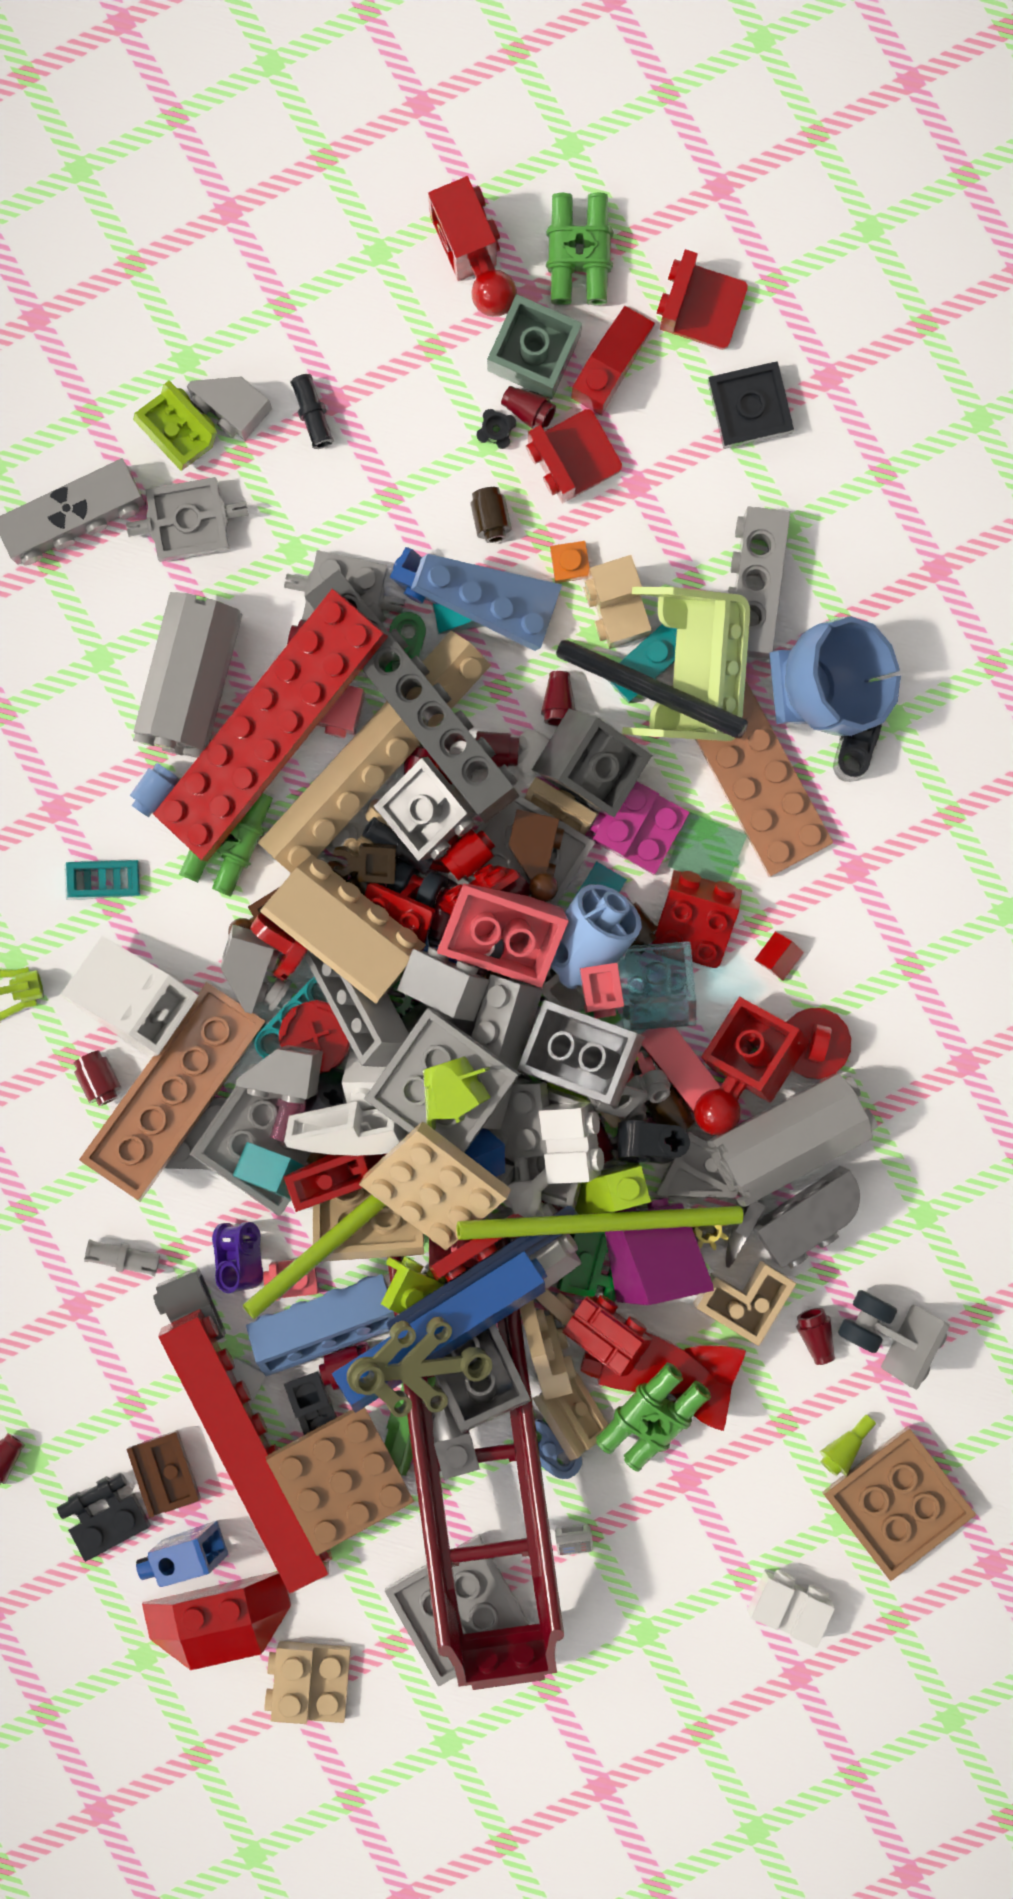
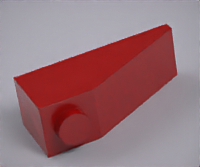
(611, 360)
(328, 1178)

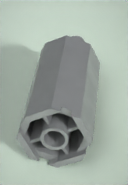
(187, 674)
(792, 1138)

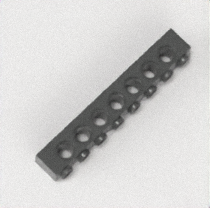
(484, 797)

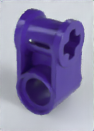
(237, 1261)

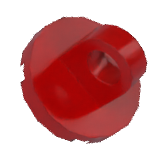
(276, 937)
(316, 1028)
(828, 1042)

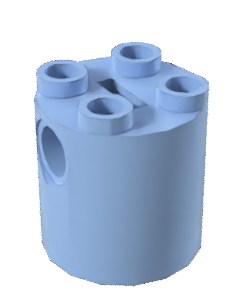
(597, 932)

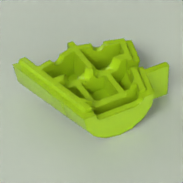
(452, 1090)

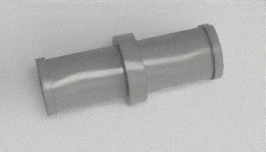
(122, 1257)

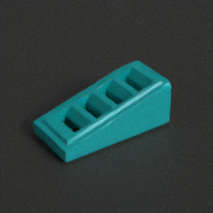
(102, 892)

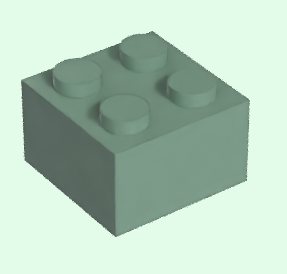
(534, 346)

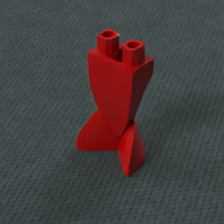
(709, 1364)

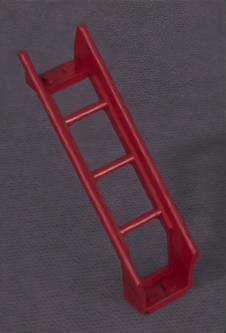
(503, 1654)

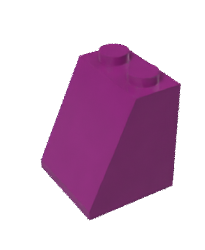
(656, 1263)

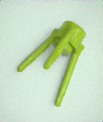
(25, 987)

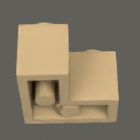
(619, 611)
(753, 1308)

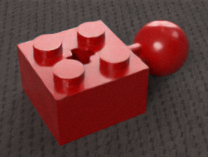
(471, 244)
(762, 1073)

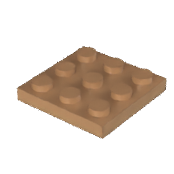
(339, 1479)
(899, 1503)

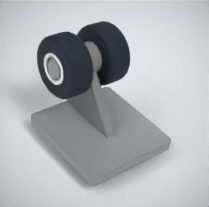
(912, 1345)

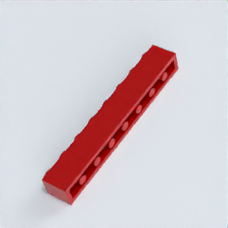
(241, 1444)

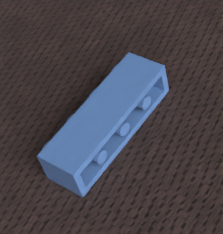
(320, 1325)

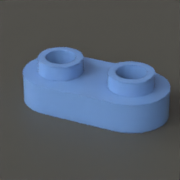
(549, 1450)

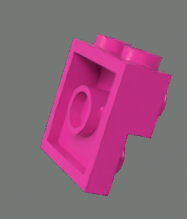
(641, 828)

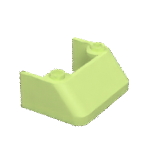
(707, 657)

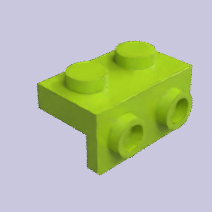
(176, 426)
(409, 1284)

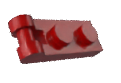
(453, 1264)

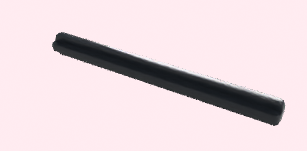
(652, 689)

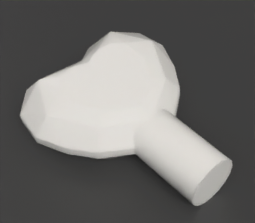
(532, 745)
(526, 1195)

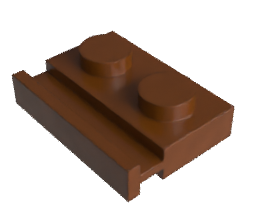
(163, 1473)

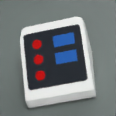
(573, 1540)

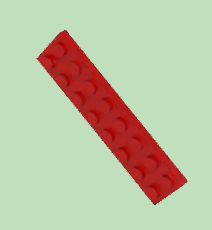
(270, 725)

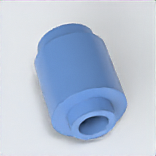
(153, 789)

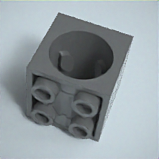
(592, 762)

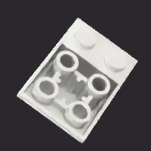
(129, 996)

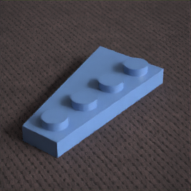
(494, 598)

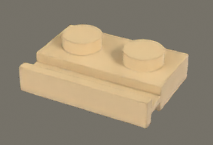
(573, 1418)

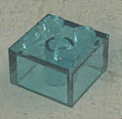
(658, 986)

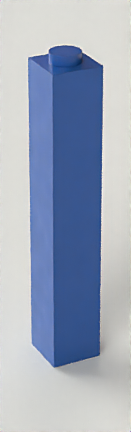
(467, 1314)

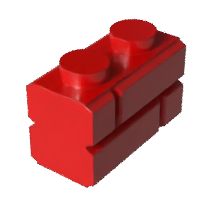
(607, 1334)

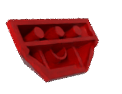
(218, 1620)

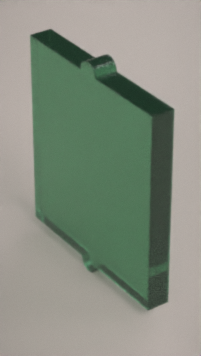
(707, 849)

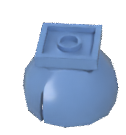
(829, 676)

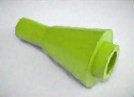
(841, 1453)

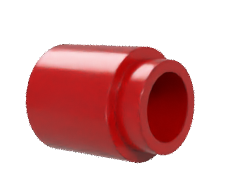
(468, 854)

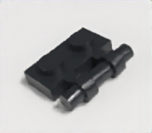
(109, 1526)

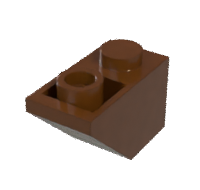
(533, 841)

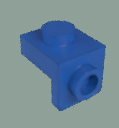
(404, 574)

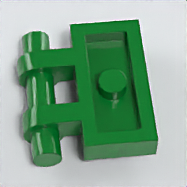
(588, 1275)

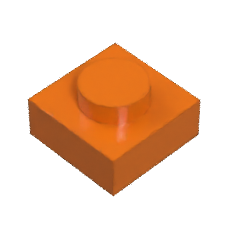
(570, 561)

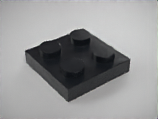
(750, 405)

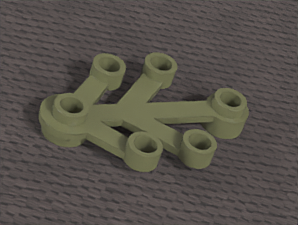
(414, 1367)

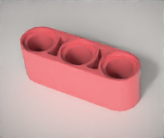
(678, 1063)

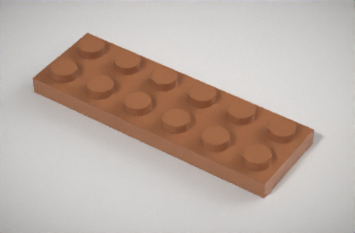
(766, 792)
(172, 1093)

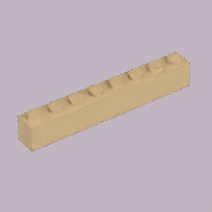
(367, 761)

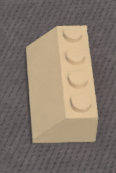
(342, 928)

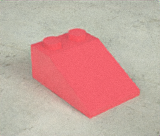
(526, 925)

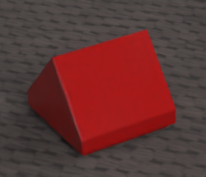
(779, 955)

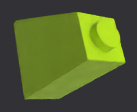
(614, 1190)

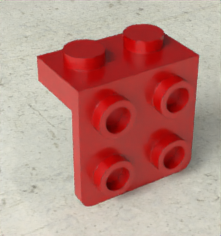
(701, 303)
(573, 455)
(699, 914)

